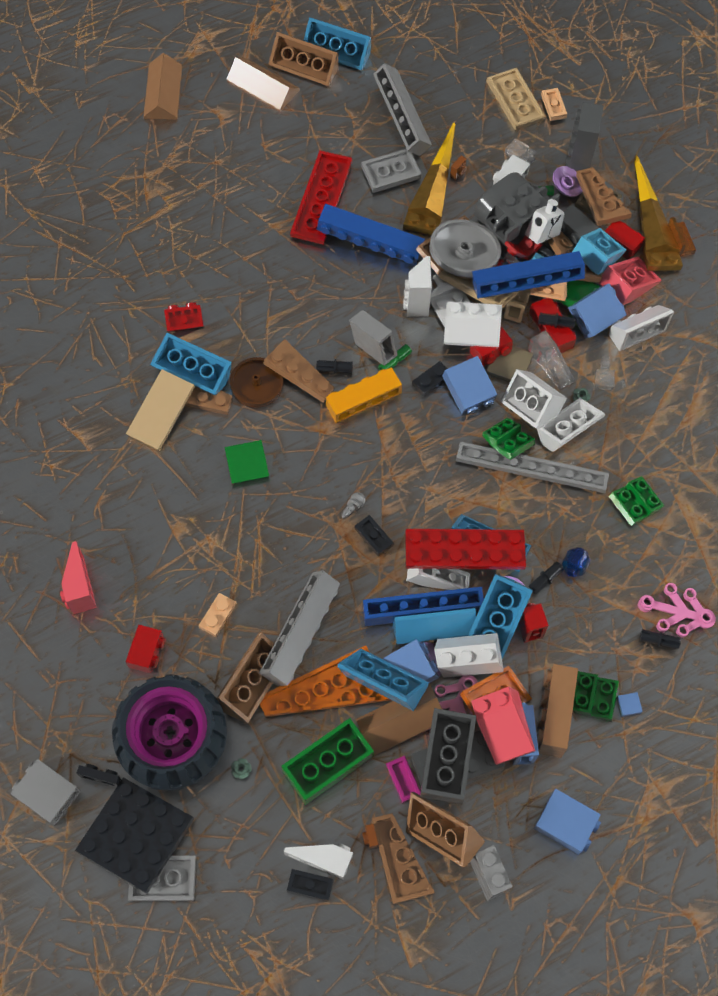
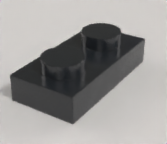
(430, 379)
(373, 535)
(92, 773)
(310, 885)

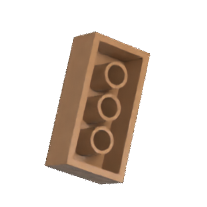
(557, 710)

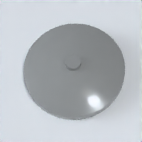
(464, 247)

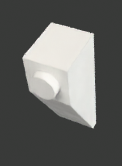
(439, 578)
(326, 858)

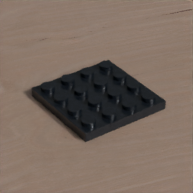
(134, 835)

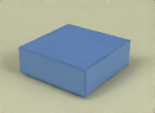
(629, 704)

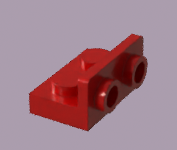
(183, 317)

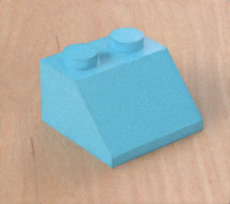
(599, 250)

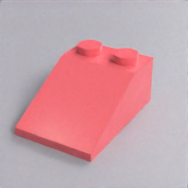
(629, 279)
(76, 585)
(503, 724)

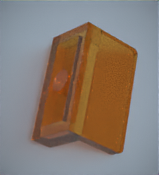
(682, 237)

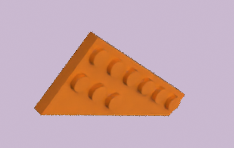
(319, 690)

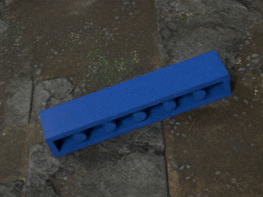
(369, 234)
(528, 274)
(385, 609)

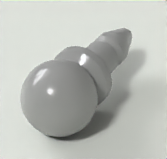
(354, 503)

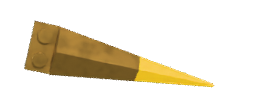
(427, 206)
(659, 245)

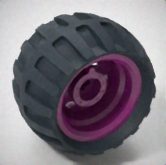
(154, 700)

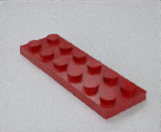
(322, 188)
(465, 549)

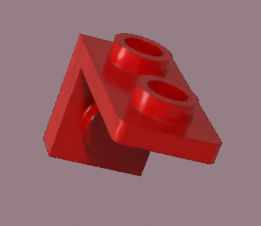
(525, 249)

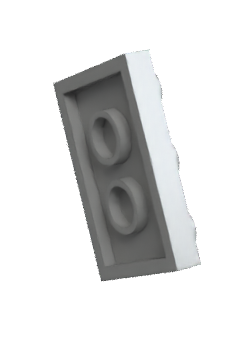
(390, 170)
(173, 884)

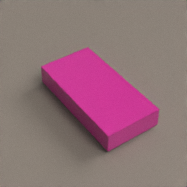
(403, 778)

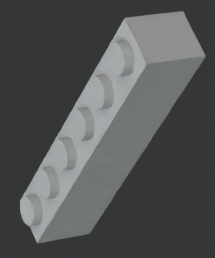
(402, 110)
(300, 628)

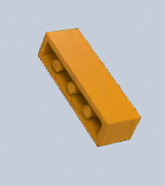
(363, 395)

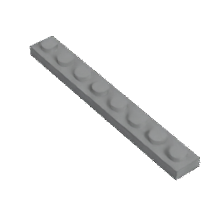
(533, 467)

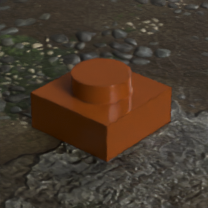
(458, 168)
(369, 837)

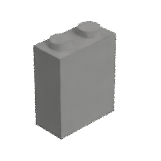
(373, 337)
(45, 792)
(491, 873)

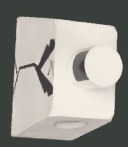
(545, 223)

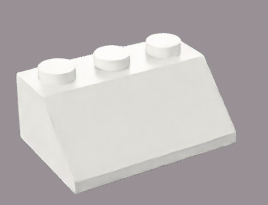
(418, 290)
(472, 324)
(640, 326)
(532, 398)
(568, 424)
(469, 655)

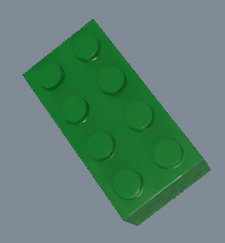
(327, 761)

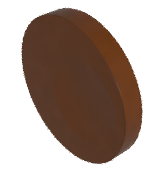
(255, 383)

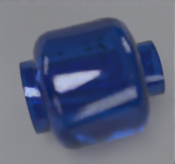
(576, 562)

